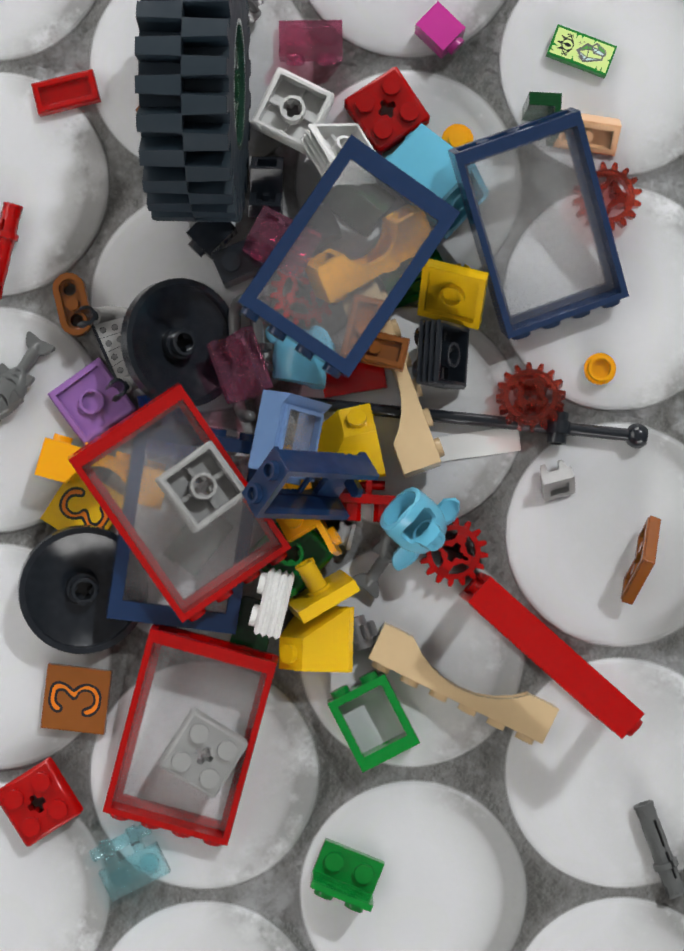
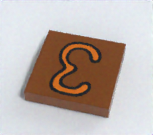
(76, 698)

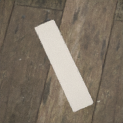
(479, 444)

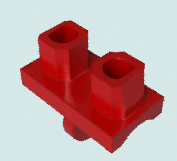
(380, 502)

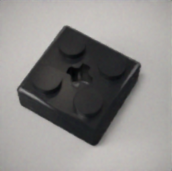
(441, 354)

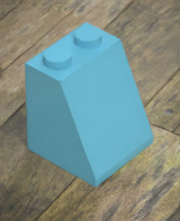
(427, 161)

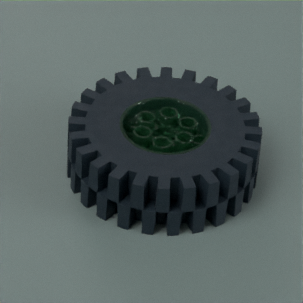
(193, 107)

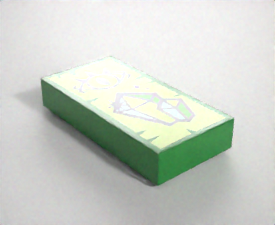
(581, 51)

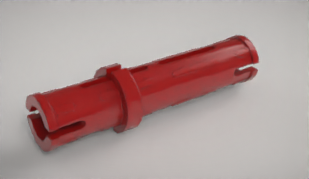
(9, 224)

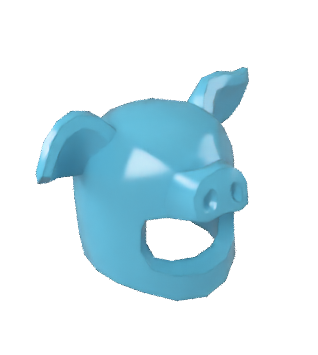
(293, 367)
(417, 524)

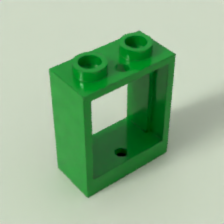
(387, 749)

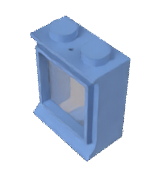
(286, 422)

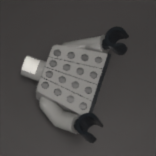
(107, 330)

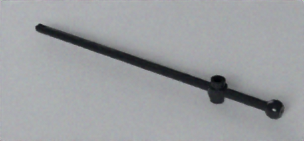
(635, 435)

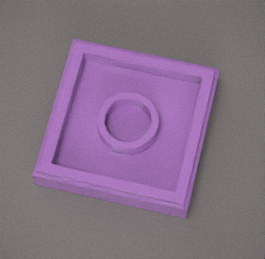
(87, 403)

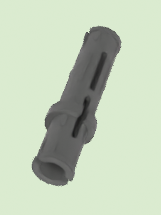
(665, 862)

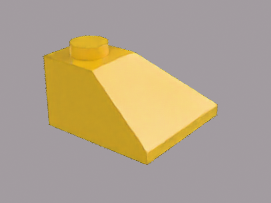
(352, 432)
(319, 644)

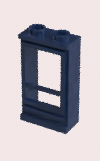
(337, 471)

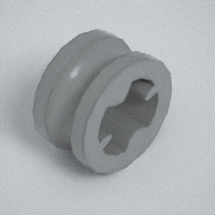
(346, 533)

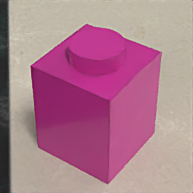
(440, 31)

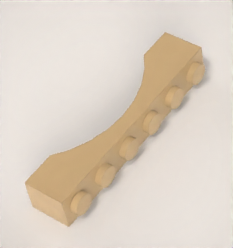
(413, 443)
(521, 711)

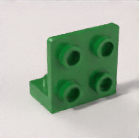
(346, 875)

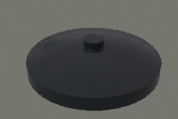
(169, 335)
(67, 590)

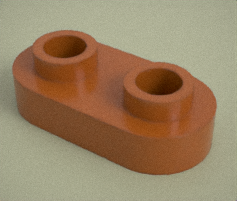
(67, 304)

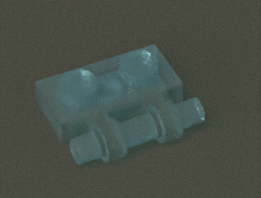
(134, 870)

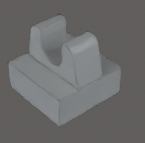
(558, 482)

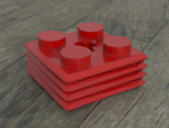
(389, 91)
(31, 821)

